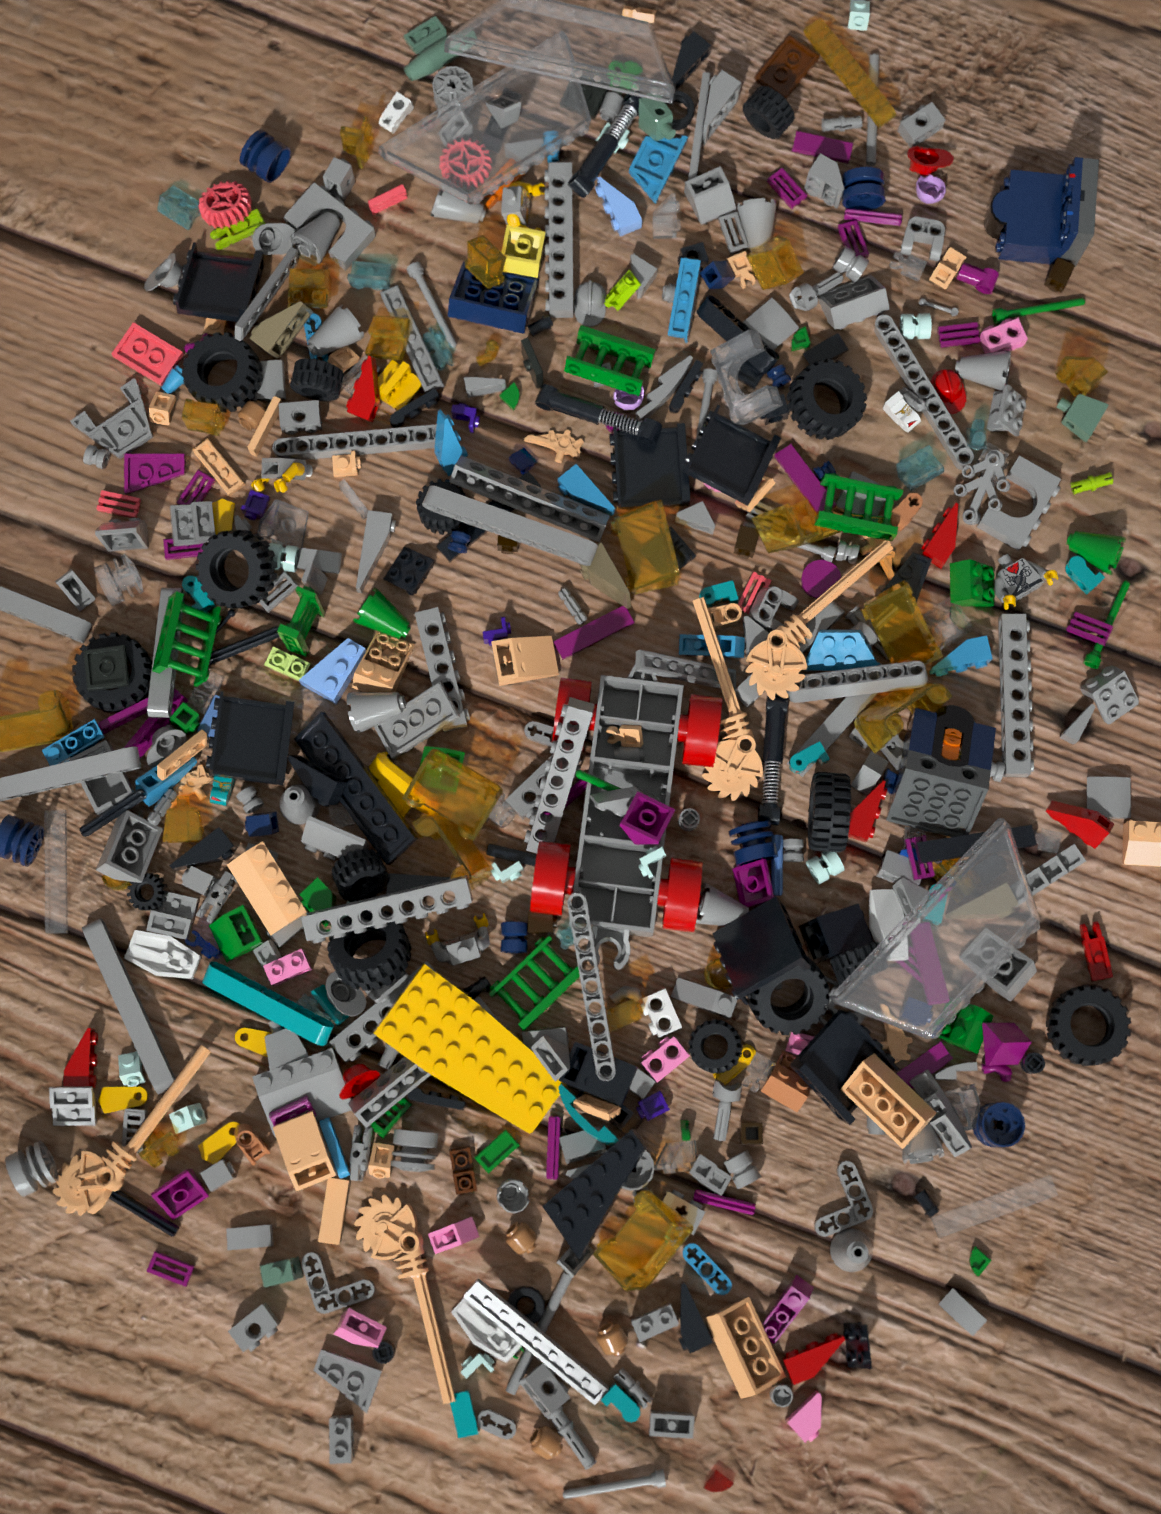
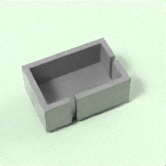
(106, 790)

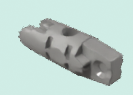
(222, 888)
(360, 1152)

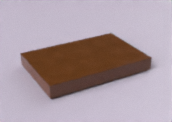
(787, 67)

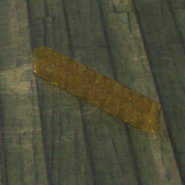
(849, 72)

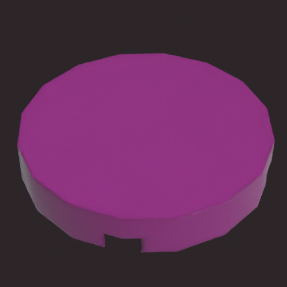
(819, 577)

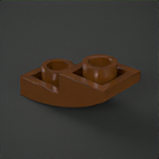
(463, 1170)

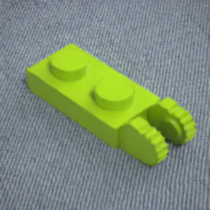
(239, 231)

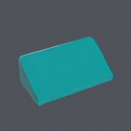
(320, 995)
(464, 1414)

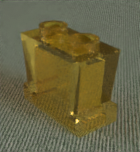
(485, 261)
(203, 417)
(624, 1015)

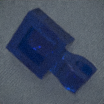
(207, 949)

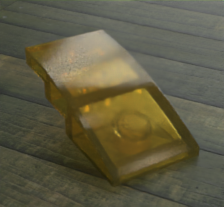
(790, 527)

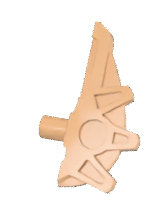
(561, 443)
(886, 562)
(192, 784)
(896, 1043)

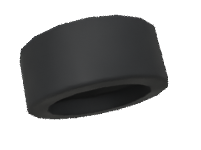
(684, 98)

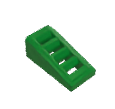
(383, 1132)

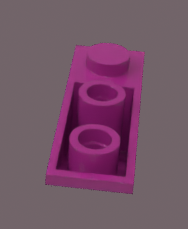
(787, 1308)

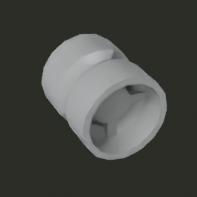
(851, 264)
(742, 1169)

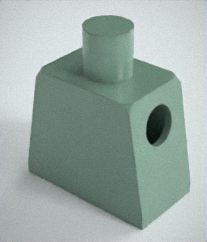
(655, 119)
(1082, 415)
(281, 1271)

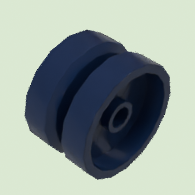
(863, 188)

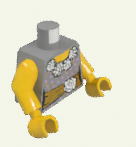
(517, 203)
(283, 470)

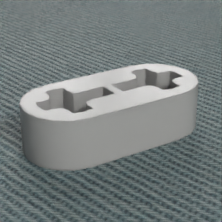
(544, 729)
(494, 1429)

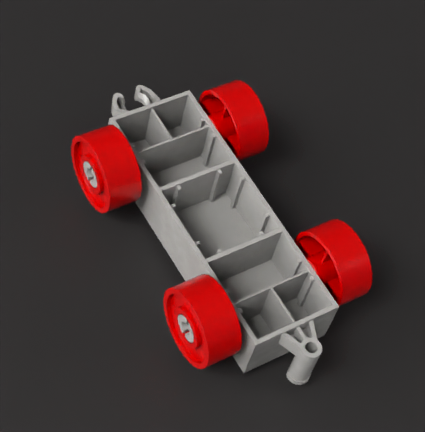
(607, 860)

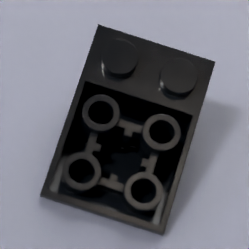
(584, 1078)

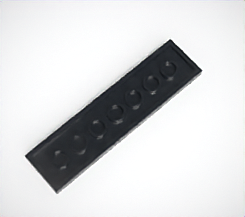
(362, 795)

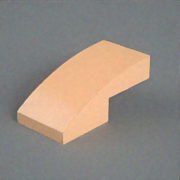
(947, 268)

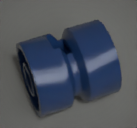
(514, 937)

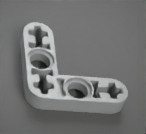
(851, 1210)
(325, 1291)

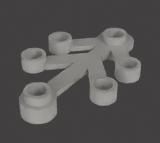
(983, 484)

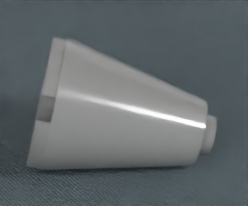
(452, 208)
(757, 221)
(315, 238)
(335, 333)
(986, 369)
(373, 708)
(298, 804)
(717, 907)
(923, 1147)
(843, 1249)

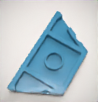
(655, 164)
(840, 651)

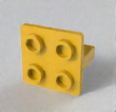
(397, 384)

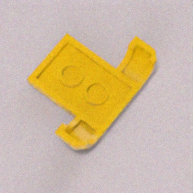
(394, 782)

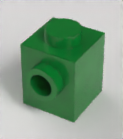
(185, 719)

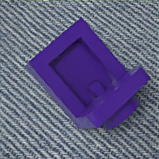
(465, 413)
(255, 505)
(498, 634)
(652, 1106)

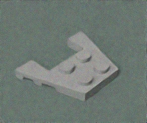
(122, 431)

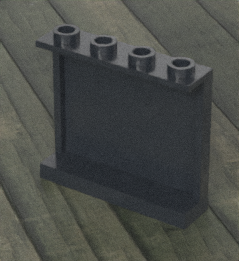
(218, 285)
(730, 457)
(650, 471)
(250, 740)
(759, 948)
(833, 1059)

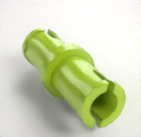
(1091, 483)

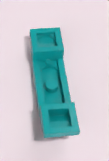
(603, 1136)

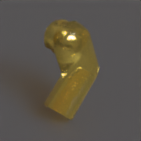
(490, 353)

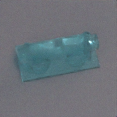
(435, 341)
(976, 436)

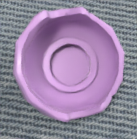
(930, 189)
(628, 401)

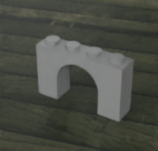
(357, 232)
(1040, 486)

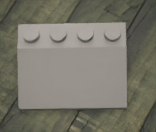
(313, 1076)

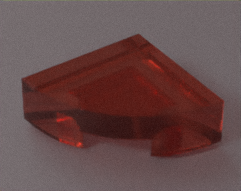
(718, 1482)

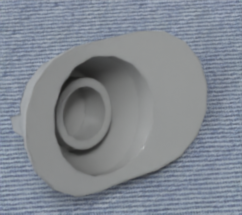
(272, 238)
(166, 274)
(589, 303)
(164, 743)
(346, 999)

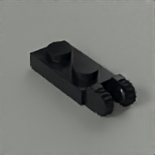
(685, 388)
(413, 409)
(435, 1098)

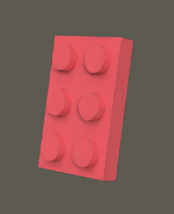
(147, 354)

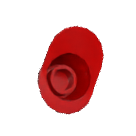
(928, 160)
(949, 389)
(356, 1080)

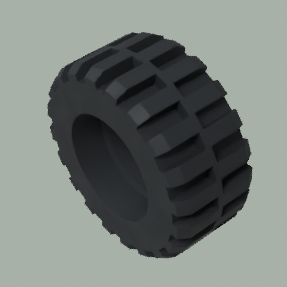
(209, 353)
(846, 387)
(213, 575)
(123, 697)
(829, 812)
(378, 969)
(801, 1013)
(1114, 1016)

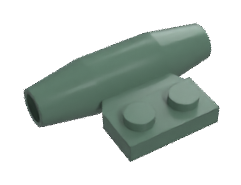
(429, 43)

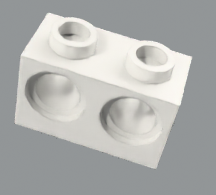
(667, 1011)

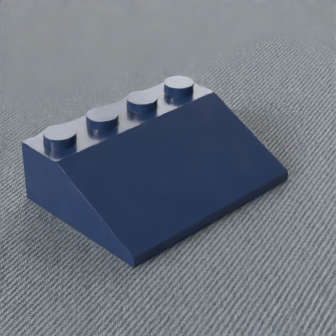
(501, 306)

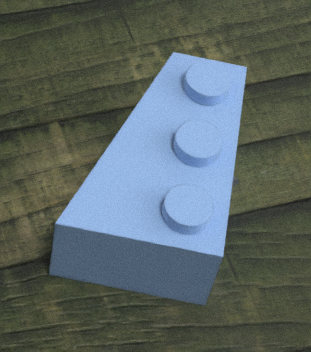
(335, 671)

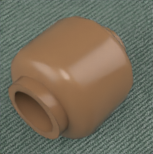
(251, 414)
(521, 1238)
(612, 1339)
(546, 1442)

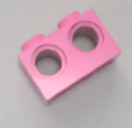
(1004, 340)
(287, 967)
(667, 1062)

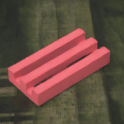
(387, 199)
(102, 501)
(760, 579)

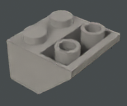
(825, 181)
(710, 195)

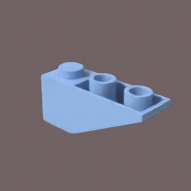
(621, 209)

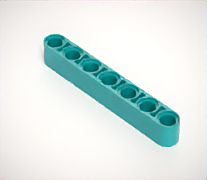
(268, 1003)

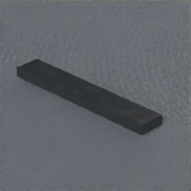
(476, 532)
(957, 846)

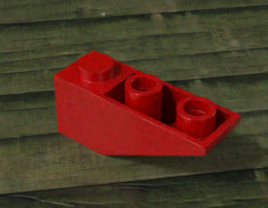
(366, 396)
(944, 540)
(863, 815)
(1085, 823)
(80, 1068)
(808, 1362)

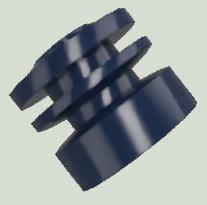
(265, 156)
(20, 840)
(753, 842)
(1010, 1125)

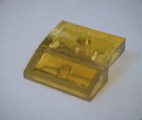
(388, 337)

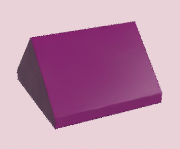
(646, 819)
(753, 883)
(1004, 1043)
(180, 1194)

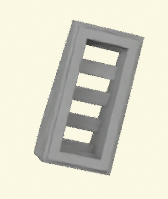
(481, 386)
(314, 578)
(1075, 730)
(127, 1121)

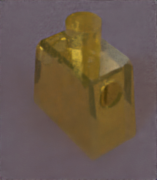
(183, 823)

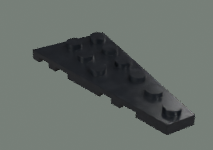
(590, 1196)

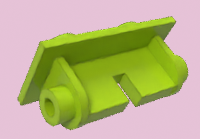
(622, 291)

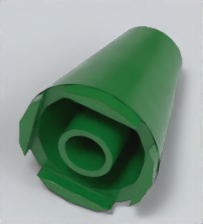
(1097, 549)
(382, 616)

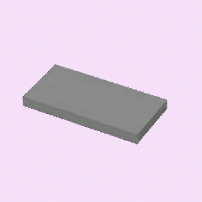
(420, 720)

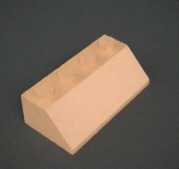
(1142, 843)
(266, 888)
(888, 1100)
(745, 1348)

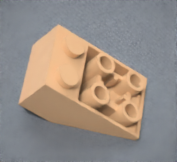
(524, 659)
(382, 664)
(304, 1151)

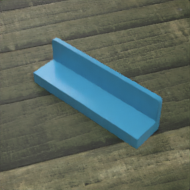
(684, 298)

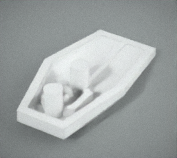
(884, 913)
(162, 955)
(485, 1332)

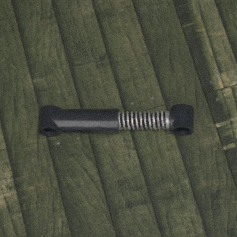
(583, 180)
(552, 399)
(772, 757)

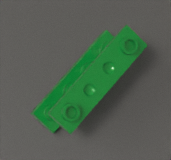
(613, 346)
(846, 521)
(296, 632)
(168, 642)
(556, 989)

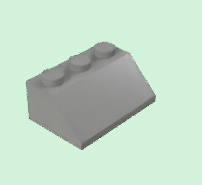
(854, 302)
(330, 839)
(129, 848)

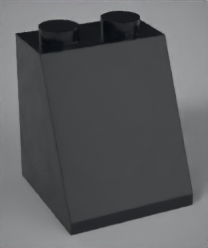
(835, 933)

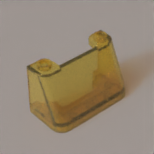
(646, 548)
(901, 626)
(881, 720)
(37, 726)
(453, 792)
(464, 850)
(643, 1243)

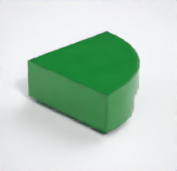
(800, 340)
(511, 396)
(685, 1133)
(978, 1261)

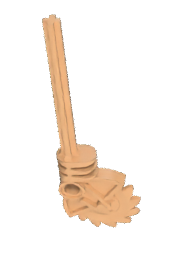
(778, 667)
(733, 766)
(85, 1181)
(386, 1231)

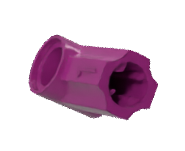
(983, 279)

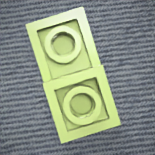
(286, 664)

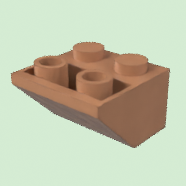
(785, 1084)

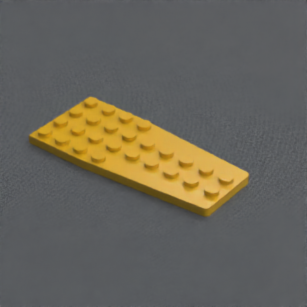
(468, 1050)

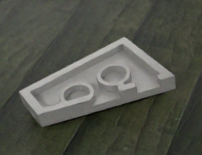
(349, 1376)

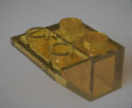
(775, 263)
(310, 287)
(1080, 374)

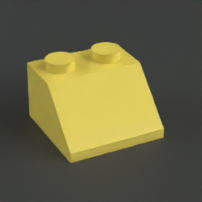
(523, 250)

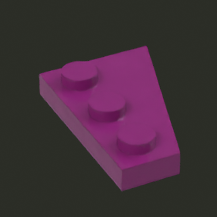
(151, 469)

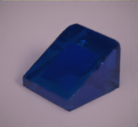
(522, 460)

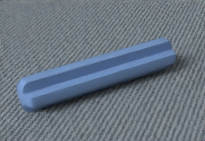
(777, 867)

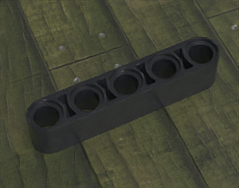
(730, 326)

